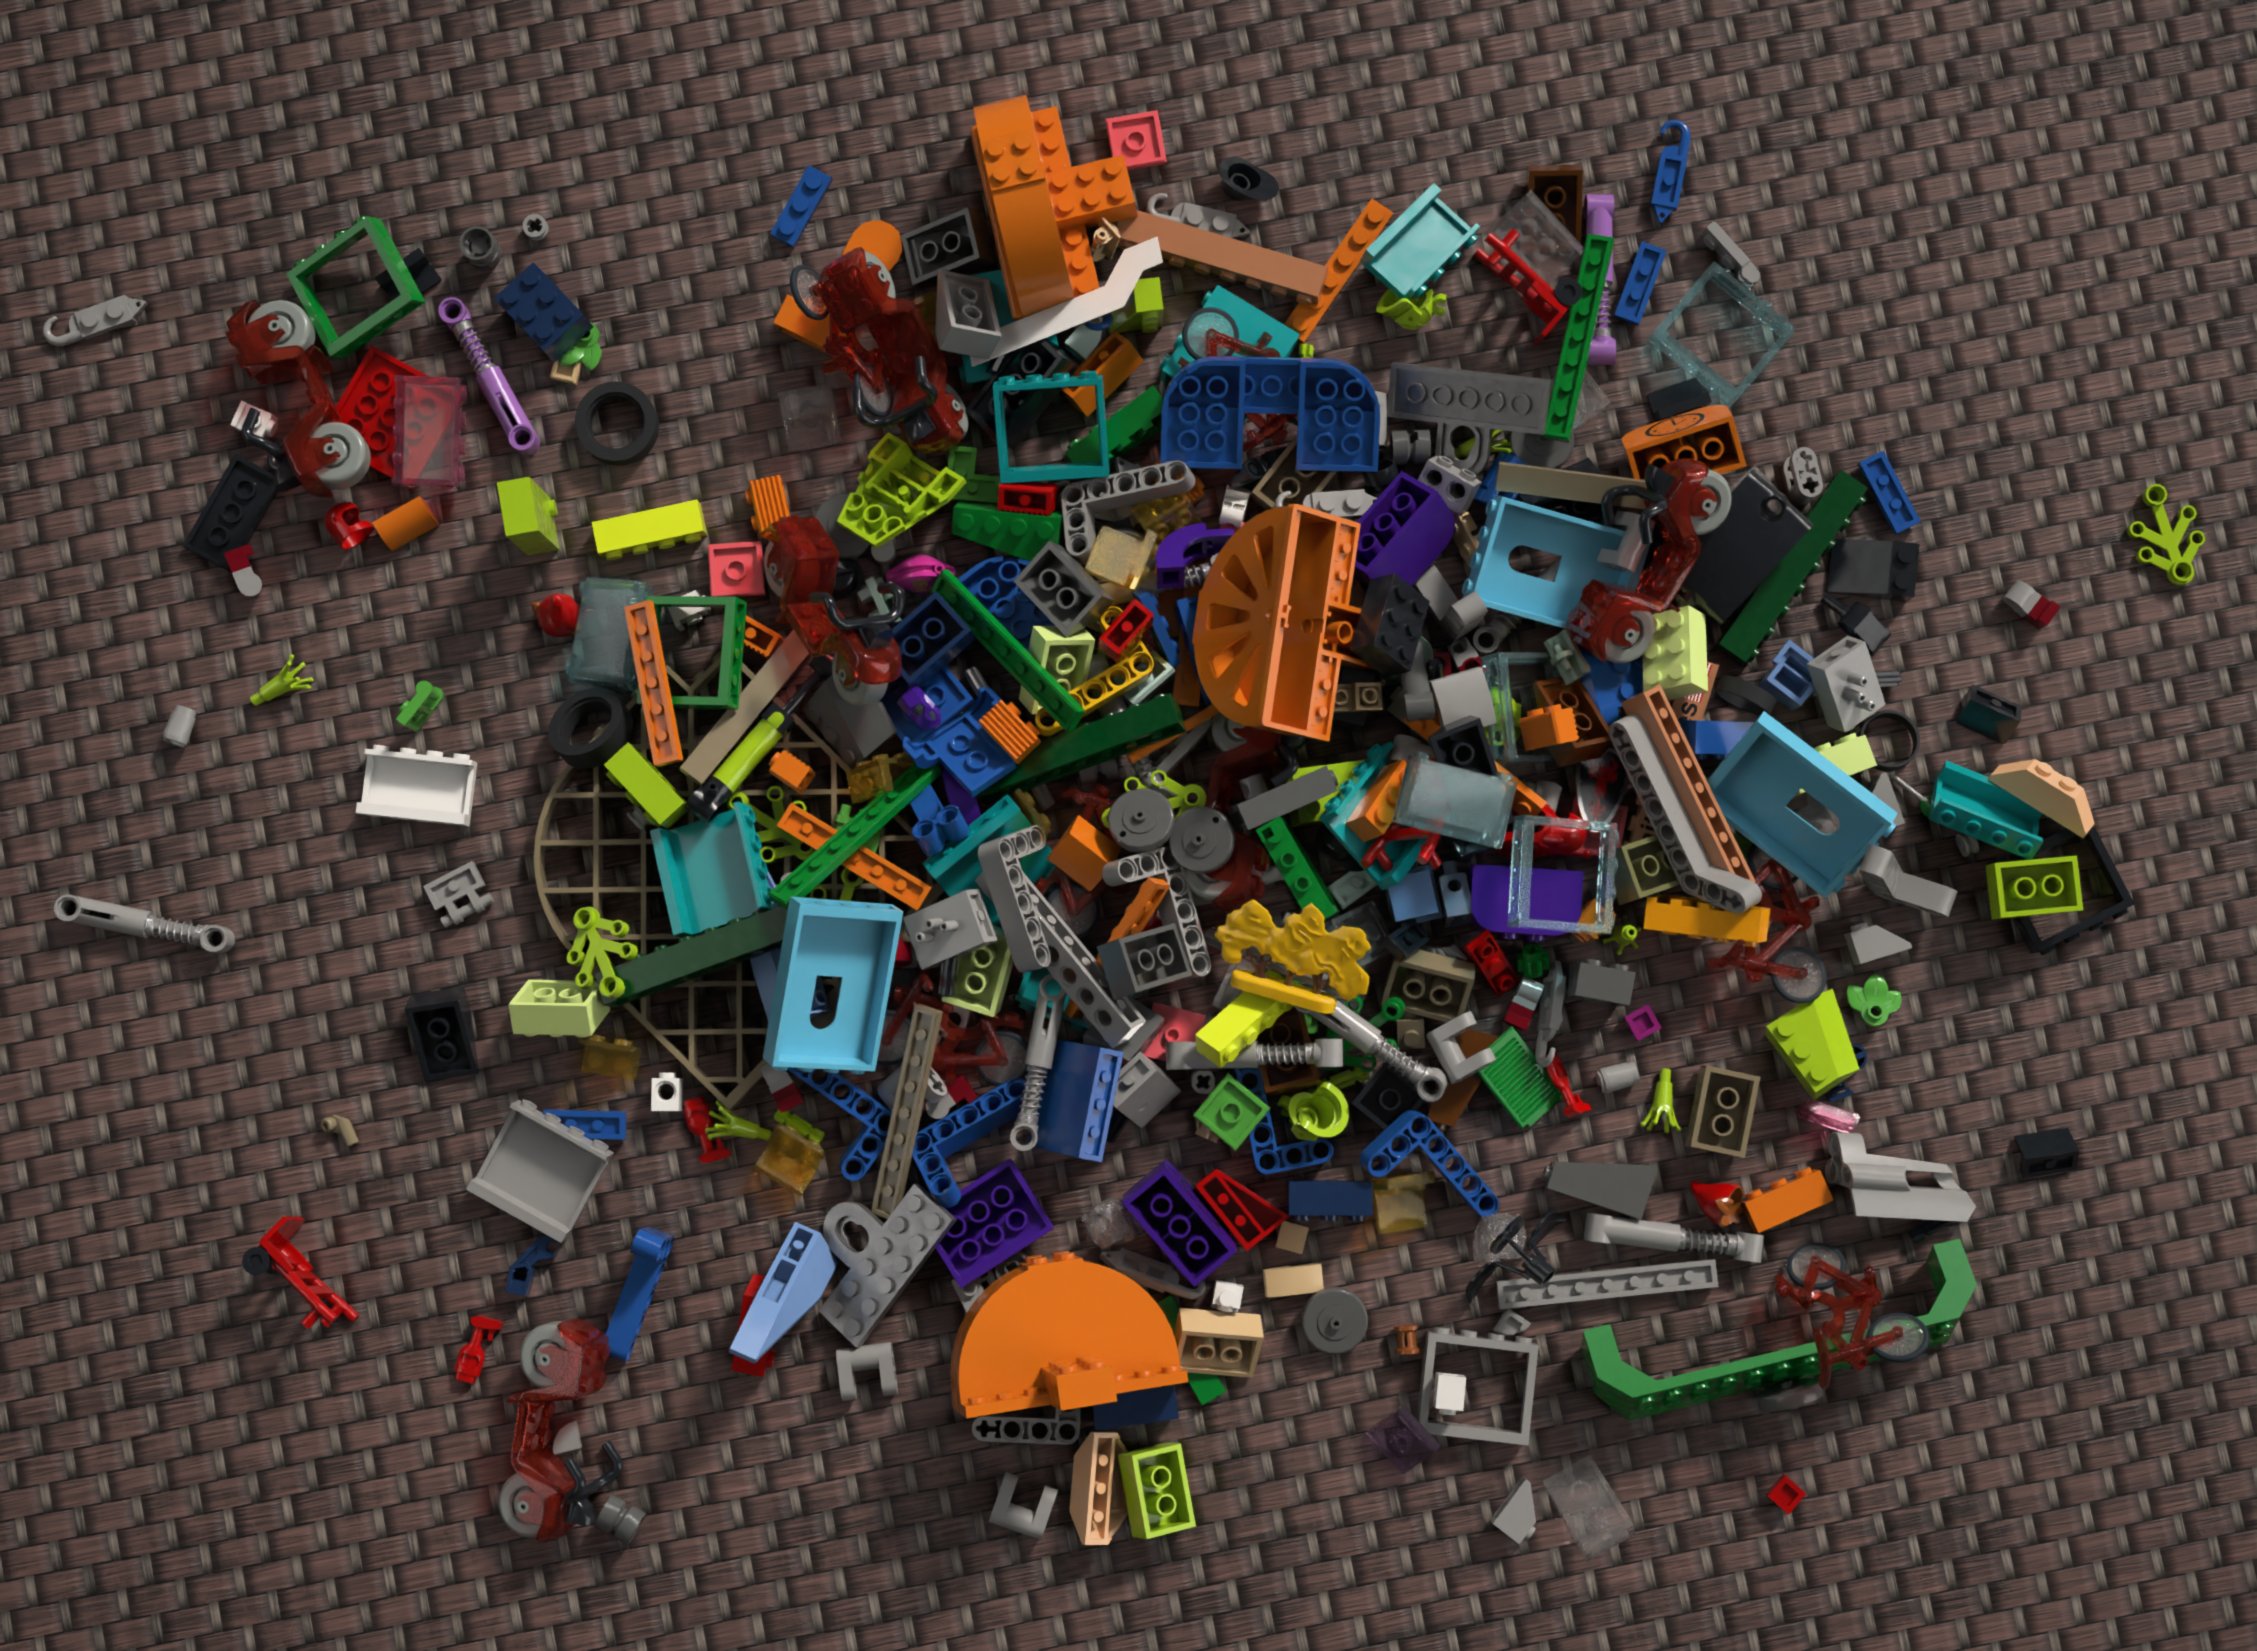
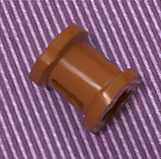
(1403, 1348)

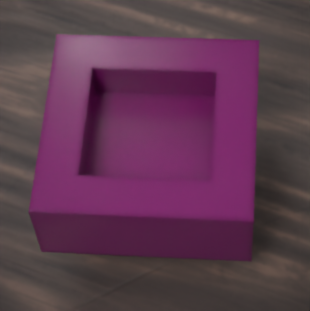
(1642, 1022)

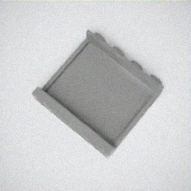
(541, 1170)

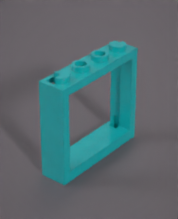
(1052, 471)

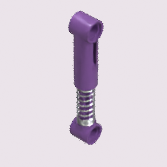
(1598, 218)
(490, 378)

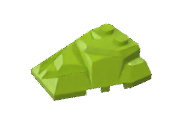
(895, 493)

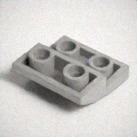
(1462, 696)

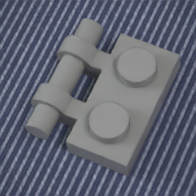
(454, 886)

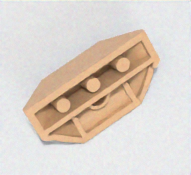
(2047, 792)
(1097, 1488)

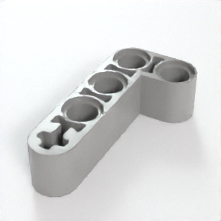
(1026, 1422)

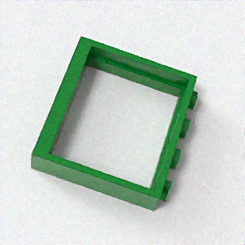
(382, 319)
(730, 655)
(1297, 867)

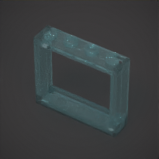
(1695, 366)
(1502, 733)
(1522, 872)

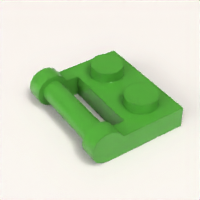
(423, 704)

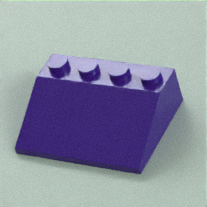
(993, 1223)

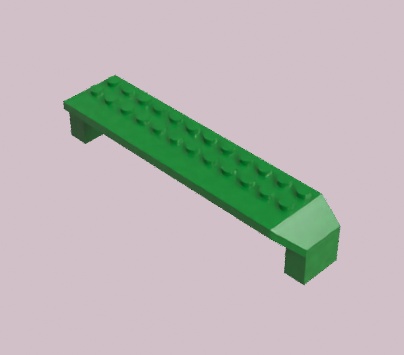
(1640, 1396)

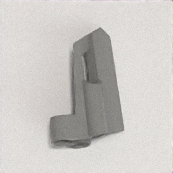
(1881, 1186)

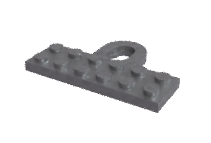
(1470, 400)
(886, 1264)

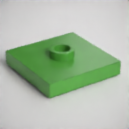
(1231, 1111)

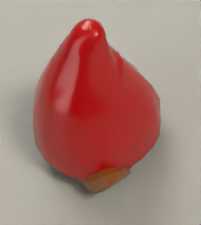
(557, 615)
(1719, 1201)

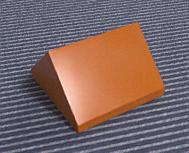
(1083, 853)

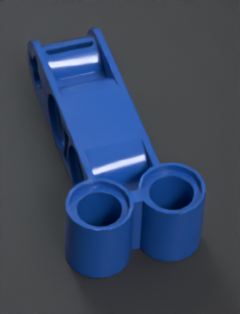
(936, 822)

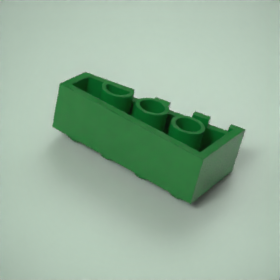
(1125, 430)
(1007, 531)

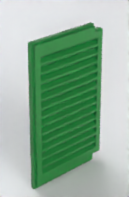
(1519, 1080)

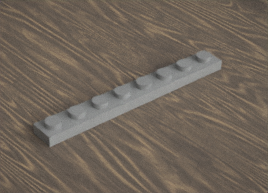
(1608, 1284)

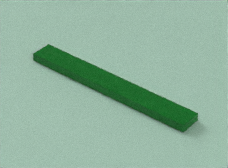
(1578, 338)
(1009, 652)
(853, 835)

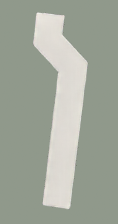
(1081, 308)

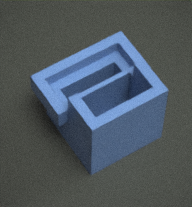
(1789, 676)
(1415, 897)

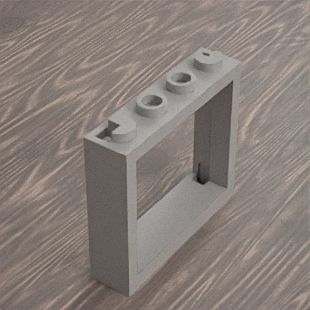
(1494, 1341)

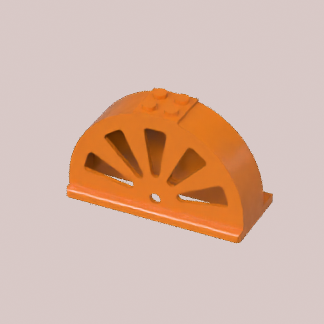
(1043, 203)
(1280, 621)
(1061, 1339)

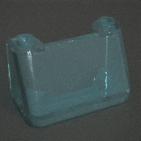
(602, 641)
(1455, 801)

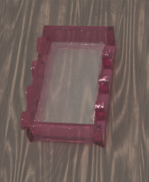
(429, 432)

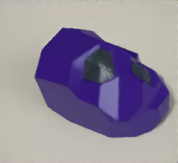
(920, 709)

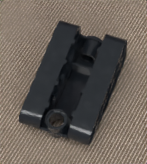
(1742, 548)

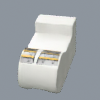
(1234, 506)

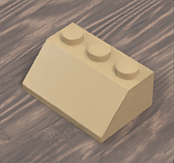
(1218, 1342)

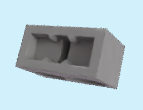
(1447, 487)

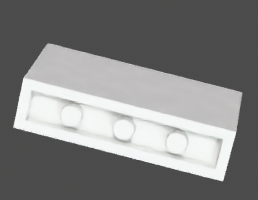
(418, 786)

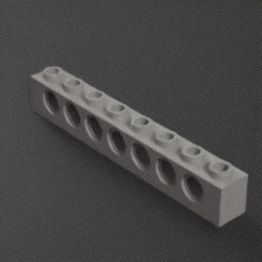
(1081, 974)

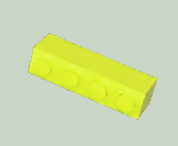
(649, 529)
(1239, 1025)

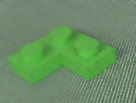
(978, 487)

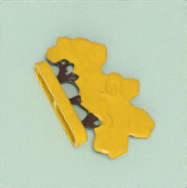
(1302, 948)

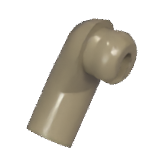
(341, 1126)

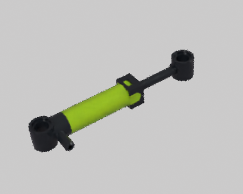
(773, 726)

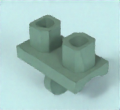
(883, 601)
(1567, 657)

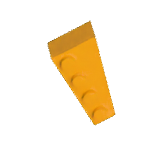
(1700, 918)

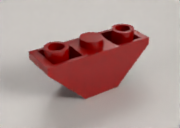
(1490, 962)

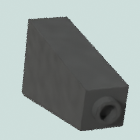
(1283, 799)
(1608, 1185)

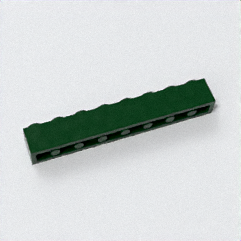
(1786, 579)
(1091, 745)
(699, 955)

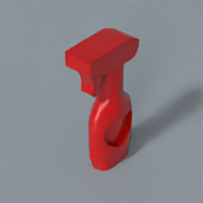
(1560, 1080)
(697, 1120)
(472, 1356)

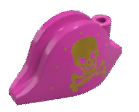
(918, 573)

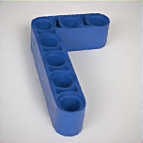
(869, 1118)
(963, 1134)
(1269, 1146)
(1438, 1157)
(651, 1255)

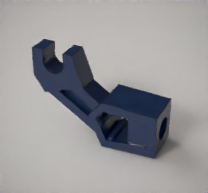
(536, 1252)

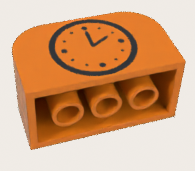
(1700, 435)

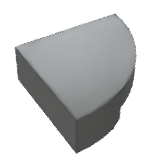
(1511, 1323)
(567, 1438)

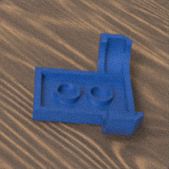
(1612, 684)
(965, 748)

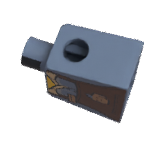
(1454, 905)

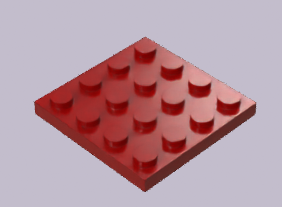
(370, 405)

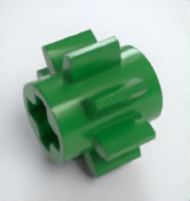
(1532, 961)

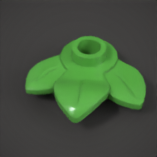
(585, 350)
(1873, 996)

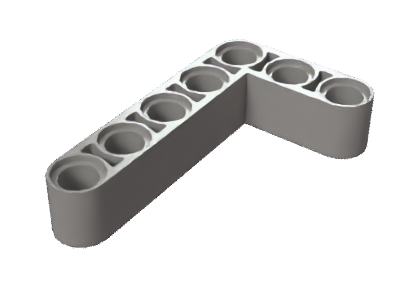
(1116, 497)
(1452, 615)
(1888, 881)
(1012, 895)
(1175, 906)

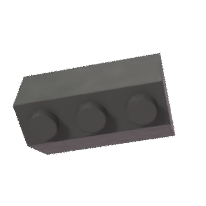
(1063, 589)

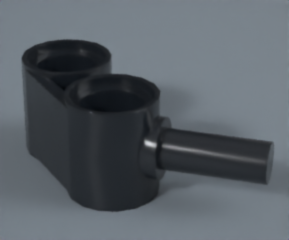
(1859, 623)

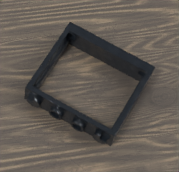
(2092, 922)

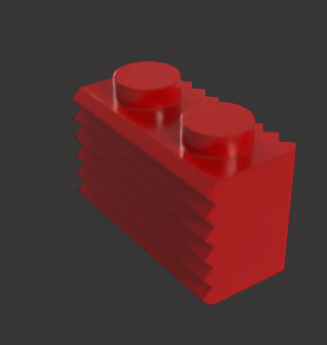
(1028, 497)
(1126, 630)

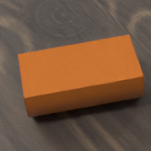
(406, 523)

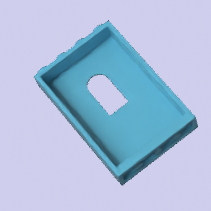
(1574, 539)
(1764, 776)
(834, 941)

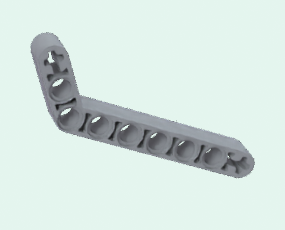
(1673, 823)

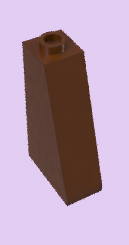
(1456, 1096)

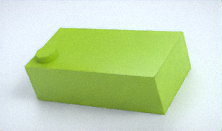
(528, 516)

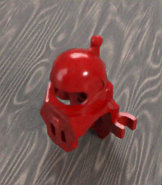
(1551, 840)

